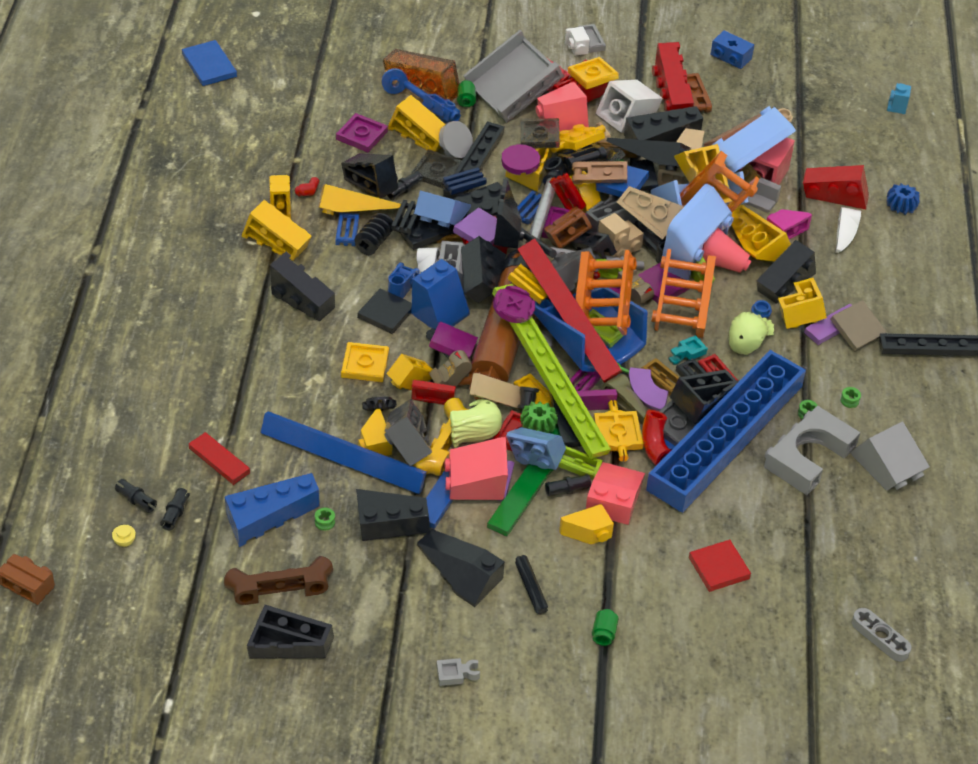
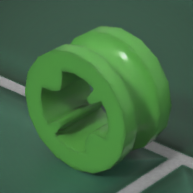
(852, 392)
(804, 405)
(321, 524)

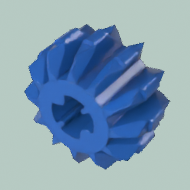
(903, 198)

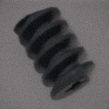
(373, 233)

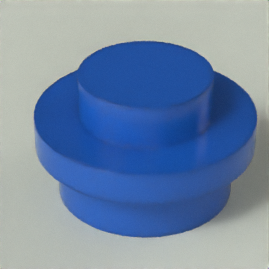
(762, 308)

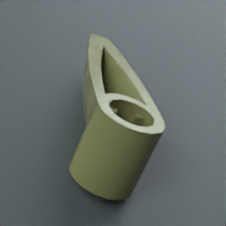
(626, 397)

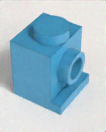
(899, 98)

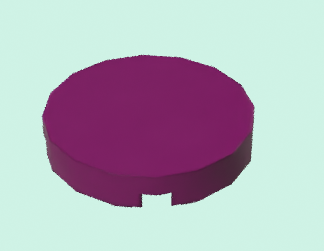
(520, 159)
(514, 304)

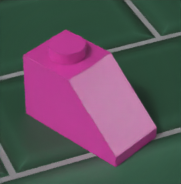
(791, 221)

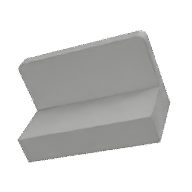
(766, 195)

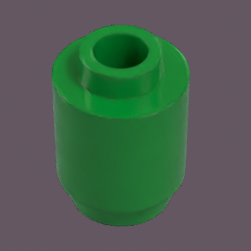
(466, 94)
(605, 627)

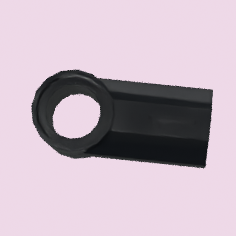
(654, 244)

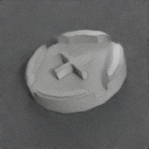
(455, 139)

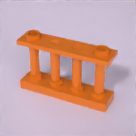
(707, 176)
(587, 283)
(700, 304)

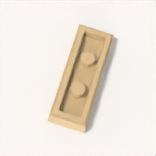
(495, 390)

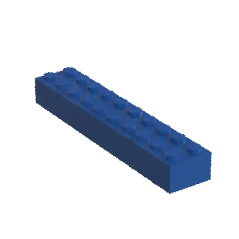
(725, 431)

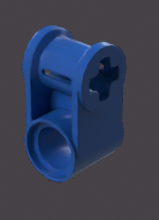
(401, 280)

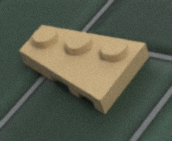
(650, 209)

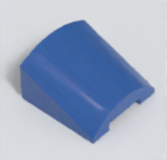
(574, 341)

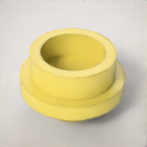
(123, 535)

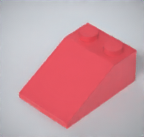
(616, 490)

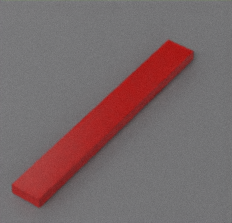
(569, 309)

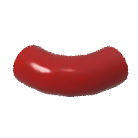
(654, 436)

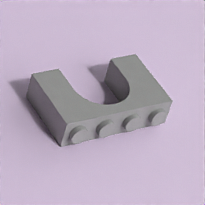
(816, 427)

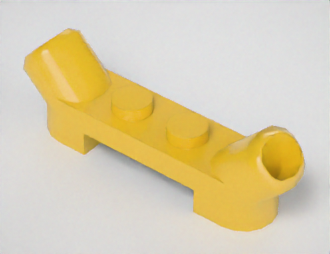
(435, 461)

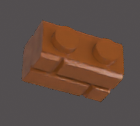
(567, 227)
(26, 578)

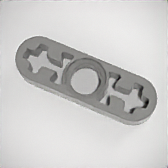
(878, 624)

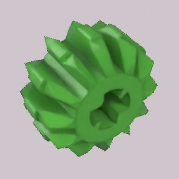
(539, 417)

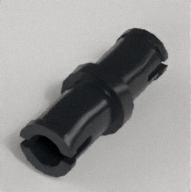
(406, 184)
(568, 485)
(136, 495)
(174, 509)

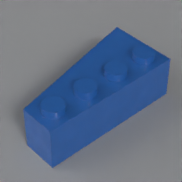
(270, 505)

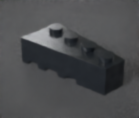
(664, 125)

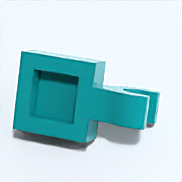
(689, 348)

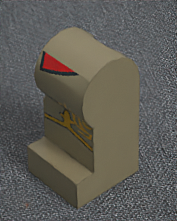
(641, 290)
(452, 370)

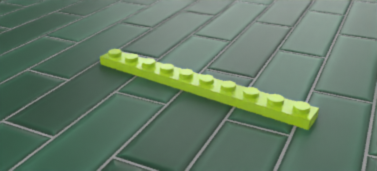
(560, 387)

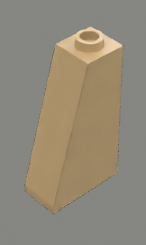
(690, 138)

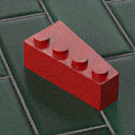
(671, 77)

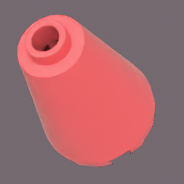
(727, 252)

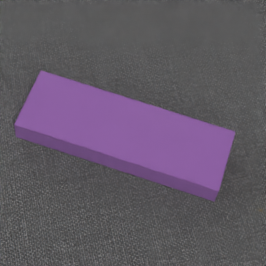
(823, 329)

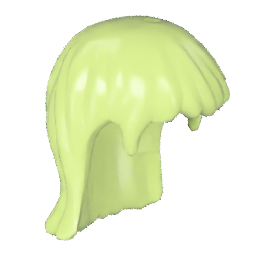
(753, 330)
(476, 423)

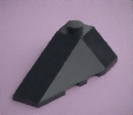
(655, 151)
(508, 223)
(464, 565)

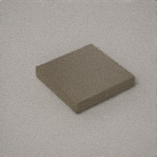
(858, 325)

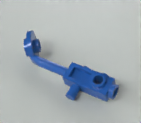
(443, 108)

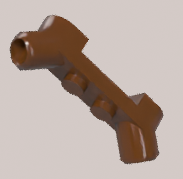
(249, 587)

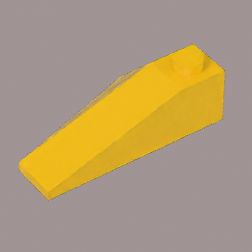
(342, 200)
(758, 235)

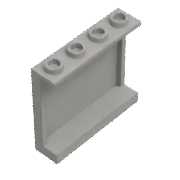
(513, 76)

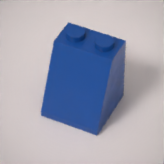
(439, 296)

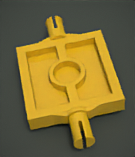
(579, 137)
(620, 429)

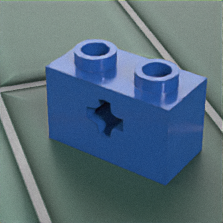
(732, 49)

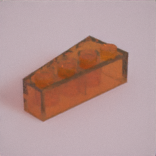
(426, 72)

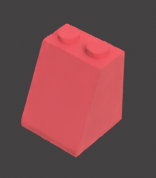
(565, 103)
(774, 162)
(477, 471)

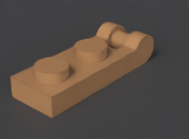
(600, 172)

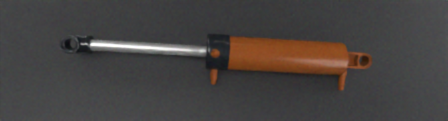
(498, 339)

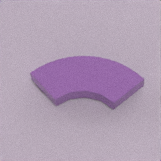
(646, 390)

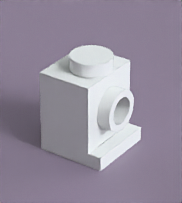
(577, 40)

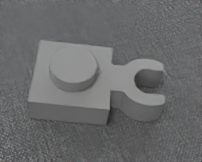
(453, 672)

